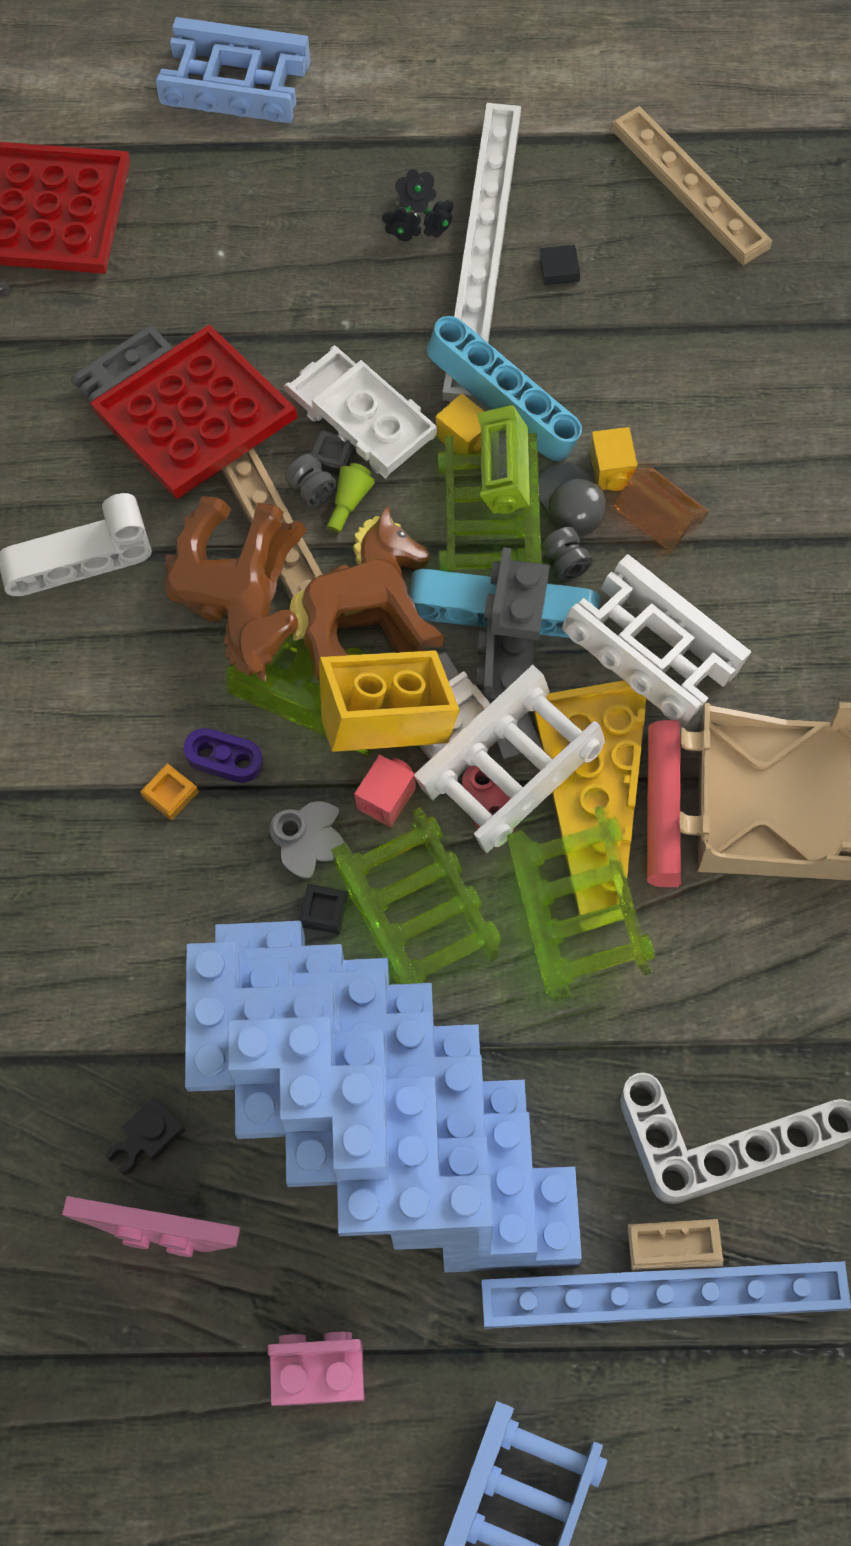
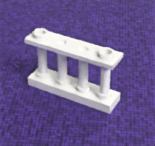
(500, 722)

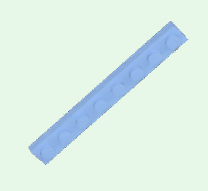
(665, 1295)

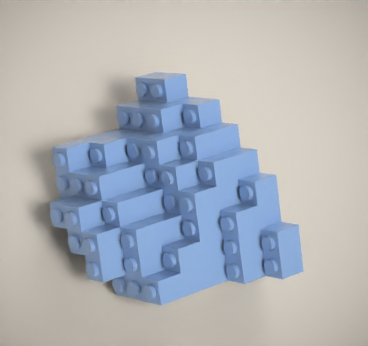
(374, 1100)

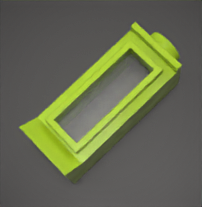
(504, 460)

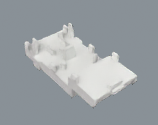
(362, 410)

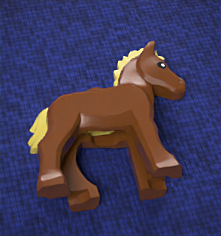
(366, 595)

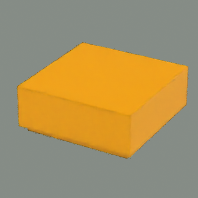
(169, 791)

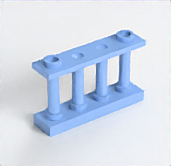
(487, 1479)

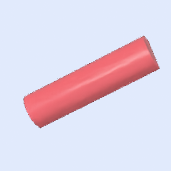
(664, 804)

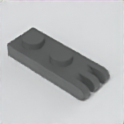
(120, 363)

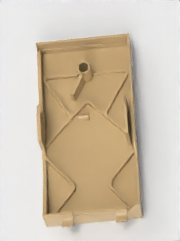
(772, 794)

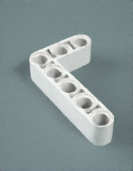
(730, 1149)

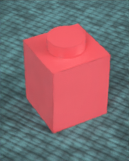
(385, 790)

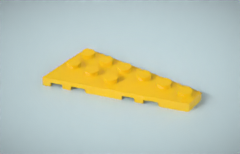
(604, 781)

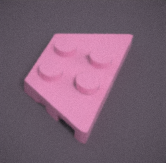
(141, 1227)

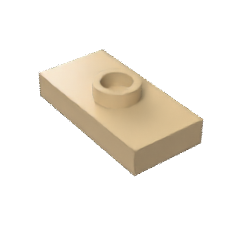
(675, 1245)

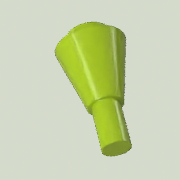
(352, 487)

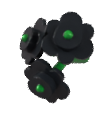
(415, 194)

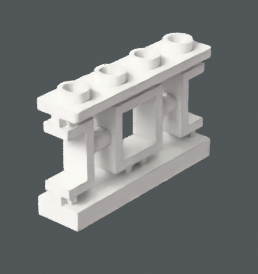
(674, 622)

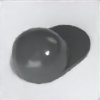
(571, 498)

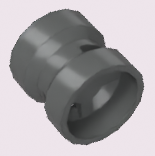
(310, 480)
(566, 553)

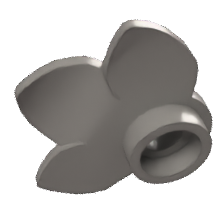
(312, 840)

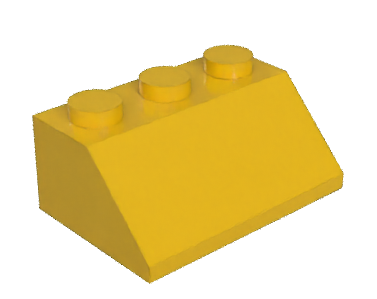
(386, 700)

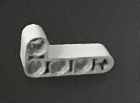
(78, 551)

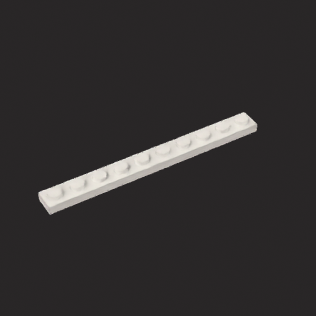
(486, 227)

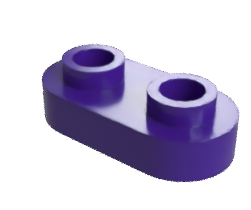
(225, 755)

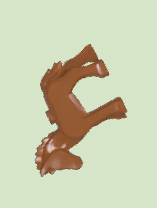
(236, 587)

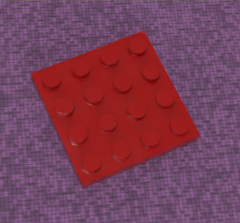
(59, 205)
(193, 411)

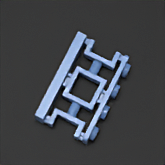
(237, 48)

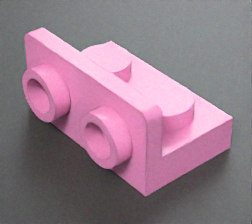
(316, 1370)

